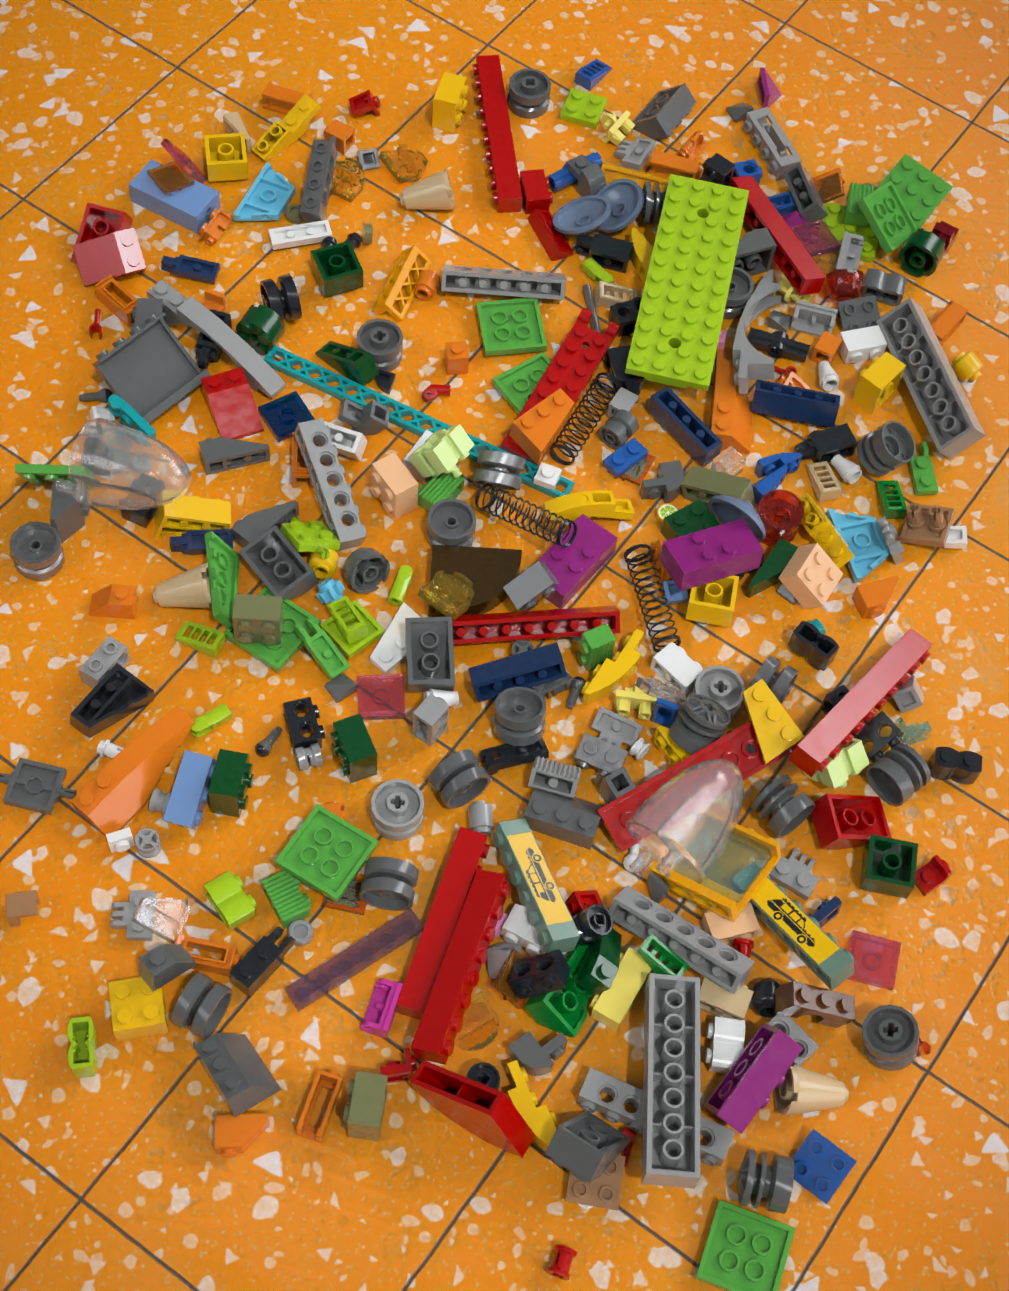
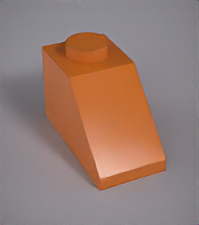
(874, 596)
(114, 602)
(237, 1133)

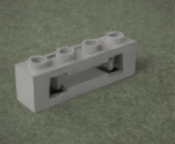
(771, 141)

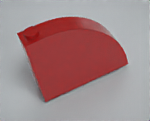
(474, 1107)

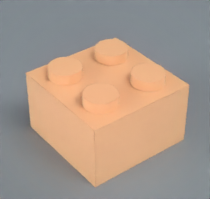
(394, 486)
(810, 576)

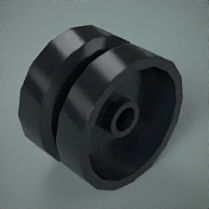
(281, 297)

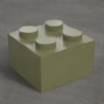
(258, 619)
(367, 1100)

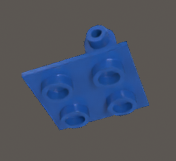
(821, 1166)

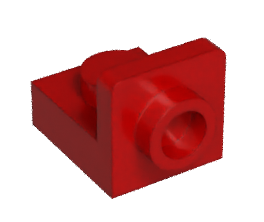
(364, 103)
(932, 875)
(581, 900)
(400, 1071)

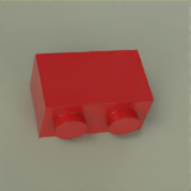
(535, 190)

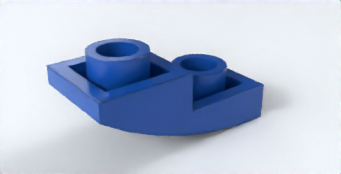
(771, 463)

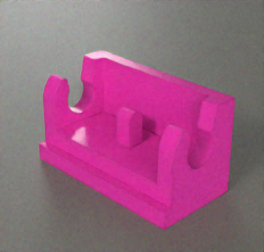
(381, 1008)

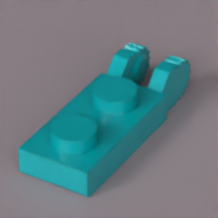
(129, 416)

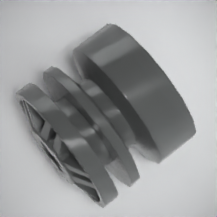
(653, 202)
(886, 448)
(699, 723)
(898, 774)
(779, 802)
(767, 1181)

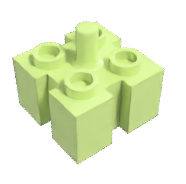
(442, 452)
(848, 762)

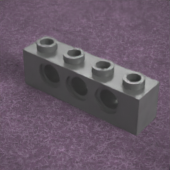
(318, 181)

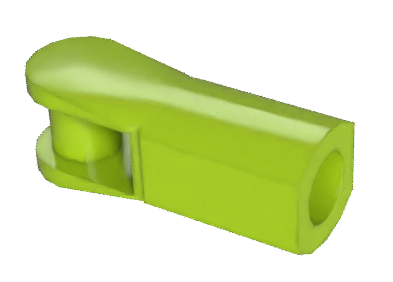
(596, 272)
(400, 585)
(210, 720)

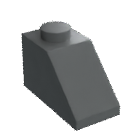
(164, 965)

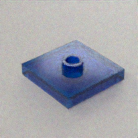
(284, 415)

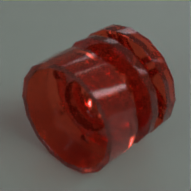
(781, 516)

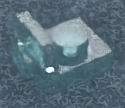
(913, 733)

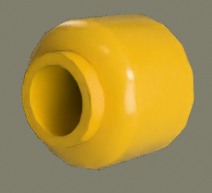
(967, 366)
(323, 568)

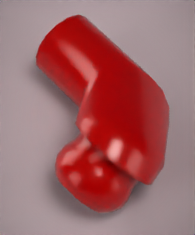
(434, 391)

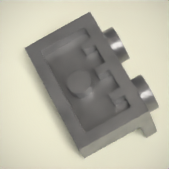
(599, 755)

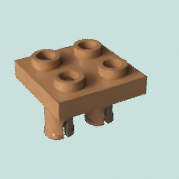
(927, 525)

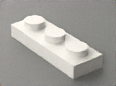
(299, 234)

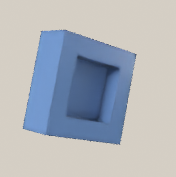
(673, 594)

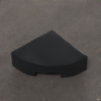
(385, 381)

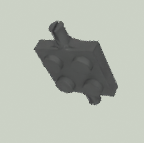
(35, 786)

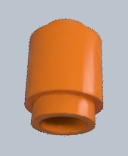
(427, 284)

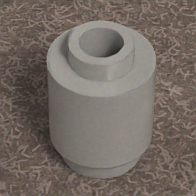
(481, 817)

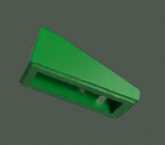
(888, 511)
(672, 959)

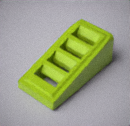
(354, 631)
(212, 649)

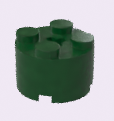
(921, 253)
(260, 328)

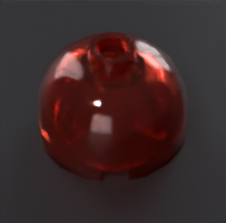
(844, 285)

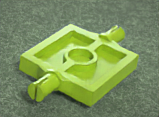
(310, 537)

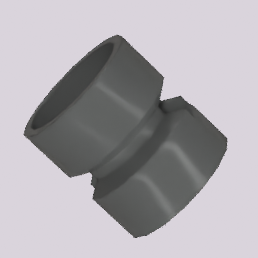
(619, 429)

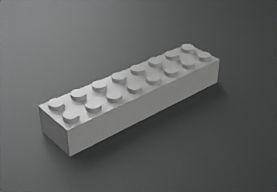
(930, 378)
(671, 1081)

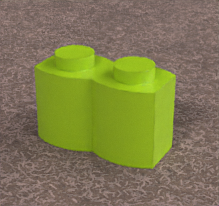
(230, 900)
(82, 1048)

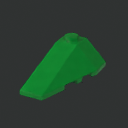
(565, 1008)

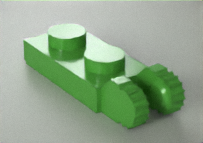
(923, 473)
(322, 649)

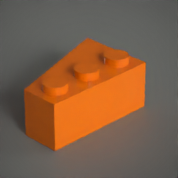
(541, 424)

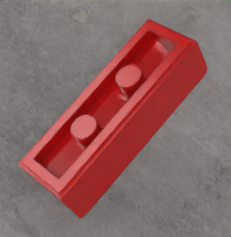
(551, 239)

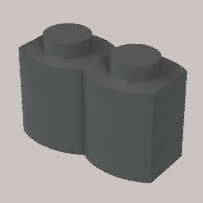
(885, 287)

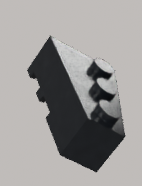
(111, 701)

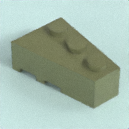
(706, 483)

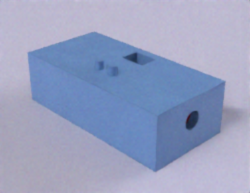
(185, 207)

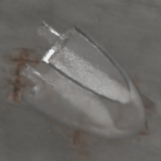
(123, 469)
(688, 820)

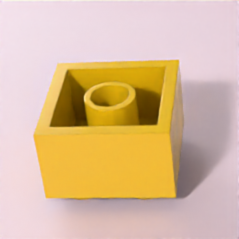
(450, 102)
(226, 157)
(878, 382)
(713, 602)
(136, 1009)

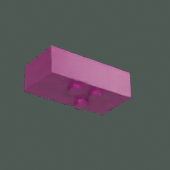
(711, 554)
(578, 561)
(753, 1077)

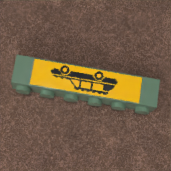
(536, 886)
(802, 934)

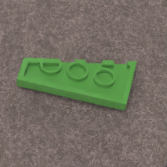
(223, 577)

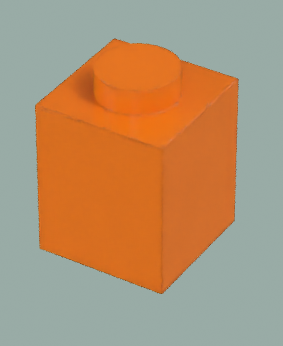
(344, 133)
(826, 348)
(456, 357)

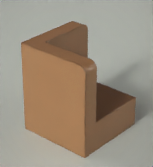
(21, 905)

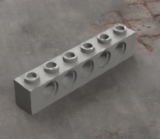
(503, 282)
(318, 432)
(693, 945)
(623, 1093)

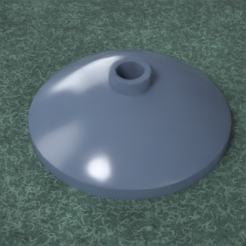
(625, 201)
(582, 215)
(731, 508)

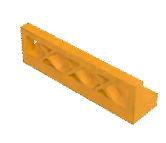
(615, 172)
(400, 274)

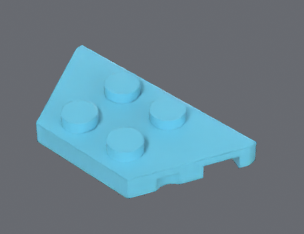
(266, 197)
(864, 541)

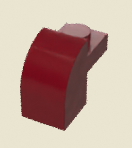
(947, 233)

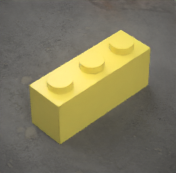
(614, 1004)

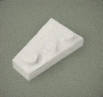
(392, 646)

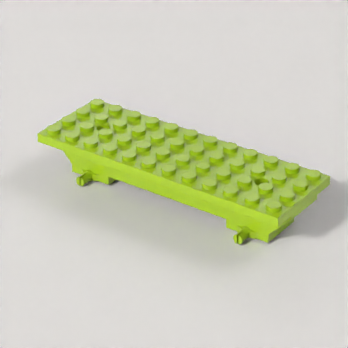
(687, 283)

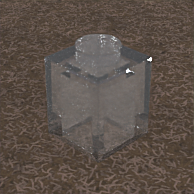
(729, 462)

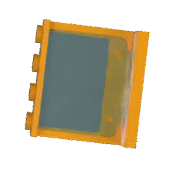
(733, 878)

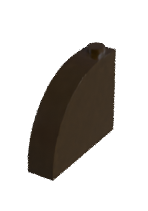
(485, 567)

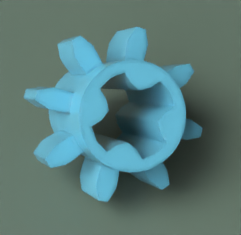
(330, 591)

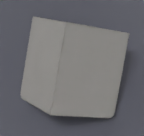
(622, 400)
(909, 695)
(497, 956)

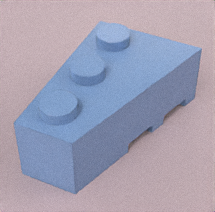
(190, 790)

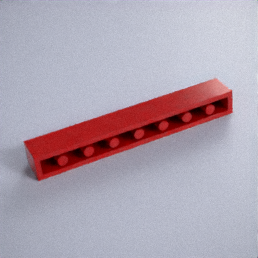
(789, 253)
(533, 624)
(442, 920)
(461, 967)

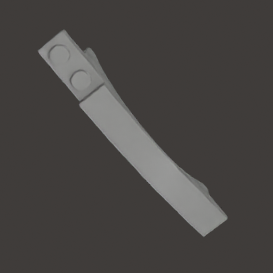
(193, 314)
(748, 360)

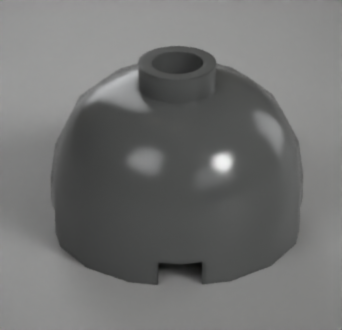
(366, 569)

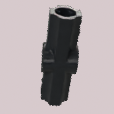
(778, 344)

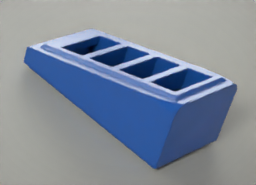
(585, 76)
(786, 203)
(769, 483)
(664, 712)

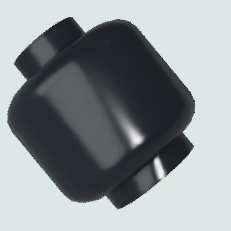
(764, 997)

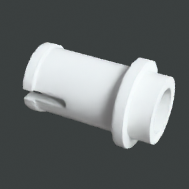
(108, 749)

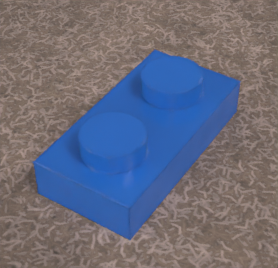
(625, 457)

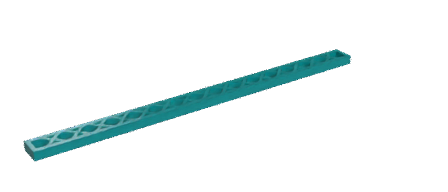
(395, 417)

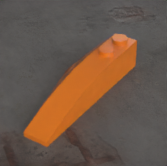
(729, 410)
(131, 775)

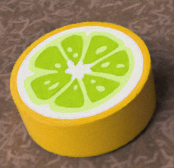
(665, 510)

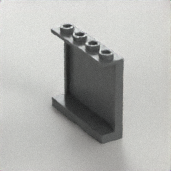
(149, 368)

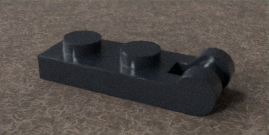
(510, 755)

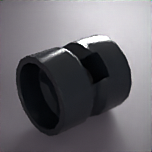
(593, 923)
(485, 1074)

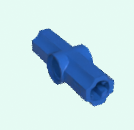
(564, 177)

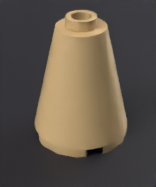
(429, 193)
(185, 590)
(808, 1092)

